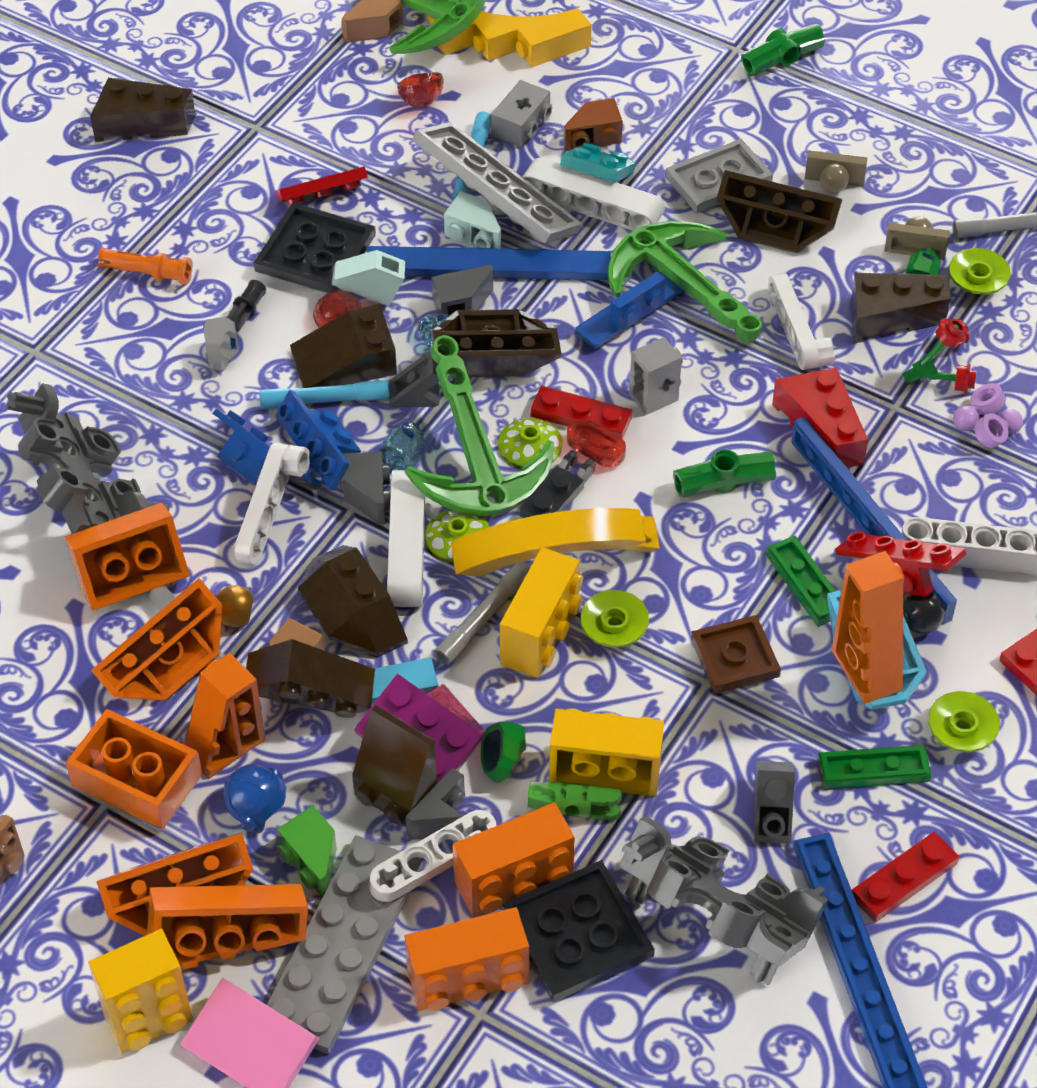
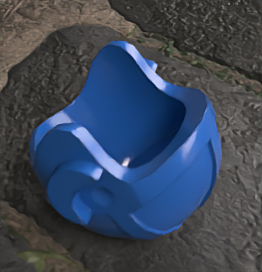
(254, 795)

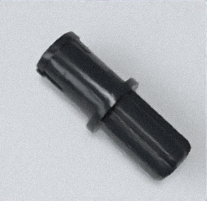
(246, 303)

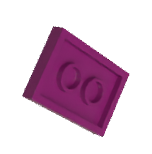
(452, 735)

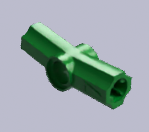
(782, 48)
(724, 472)

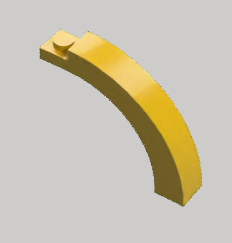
(558, 531)

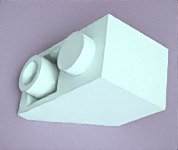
(472, 222)
(370, 275)

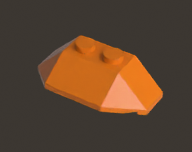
(166, 648)
(209, 864)

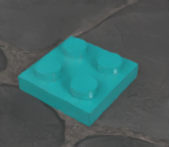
(594, 162)

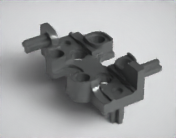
(72, 458)
(764, 920)

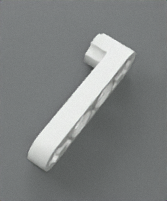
(807, 350)
(278, 466)
(428, 850)

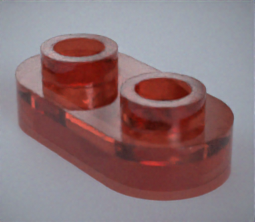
(600, 444)

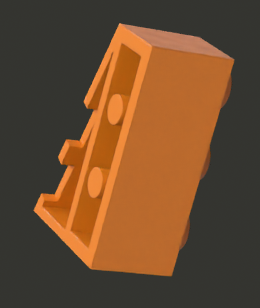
(225, 715)

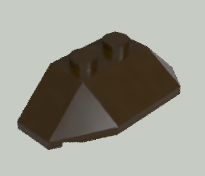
(776, 212)
(500, 341)
(351, 602)

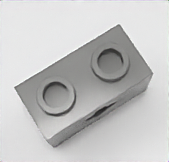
(521, 113)
(655, 375)

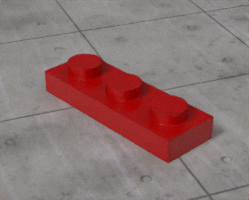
(321, 186)
(566, 407)
(905, 876)

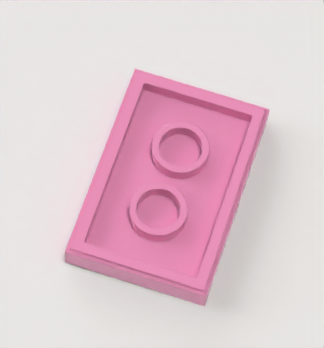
(248, 1039)

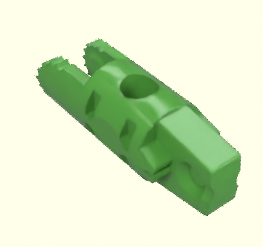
(576, 799)

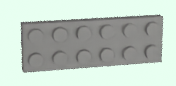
(497, 182)
(339, 945)

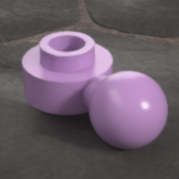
(984, 400)
(994, 429)

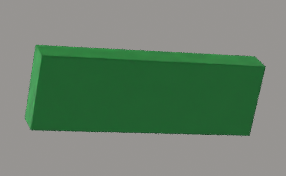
(802, 577)
(874, 767)

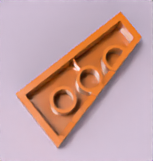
(871, 627)
(227, 919)

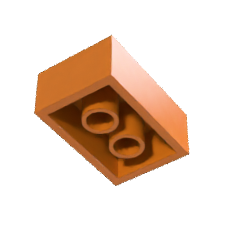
(127, 556)
(134, 768)
(513, 859)
(467, 959)

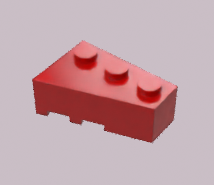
(828, 409)

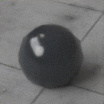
(923, 613)

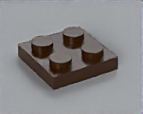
(735, 654)

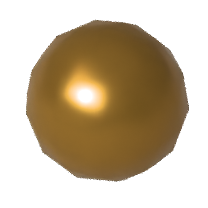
(235, 606)

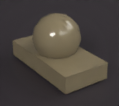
(835, 170)
(916, 235)

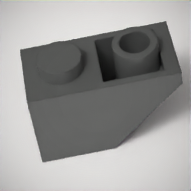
(462, 289)
(365, 484)
(773, 801)

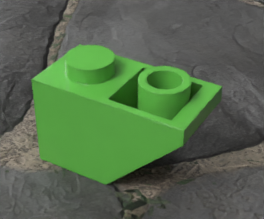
(311, 847)

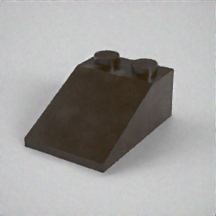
(346, 350)
(393, 766)

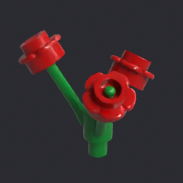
(952, 334)

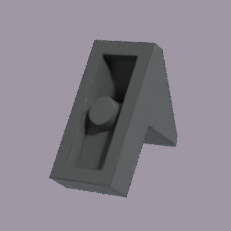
(416, 385)
(437, 807)

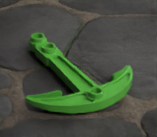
(451, 17)
(654, 245)
(481, 461)

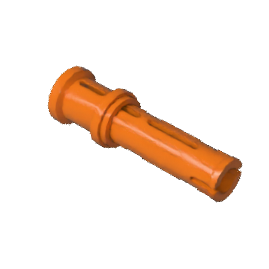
(158, 266)

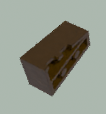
(141, 108)
(897, 302)
(312, 678)

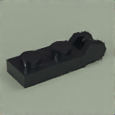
(559, 487)

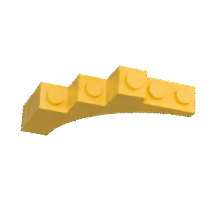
(532, 37)

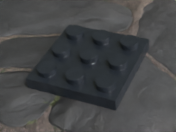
(309, 246)
(580, 930)

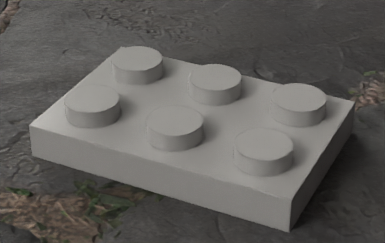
(701, 176)

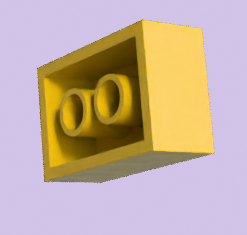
(540, 612)
(606, 751)
(141, 991)

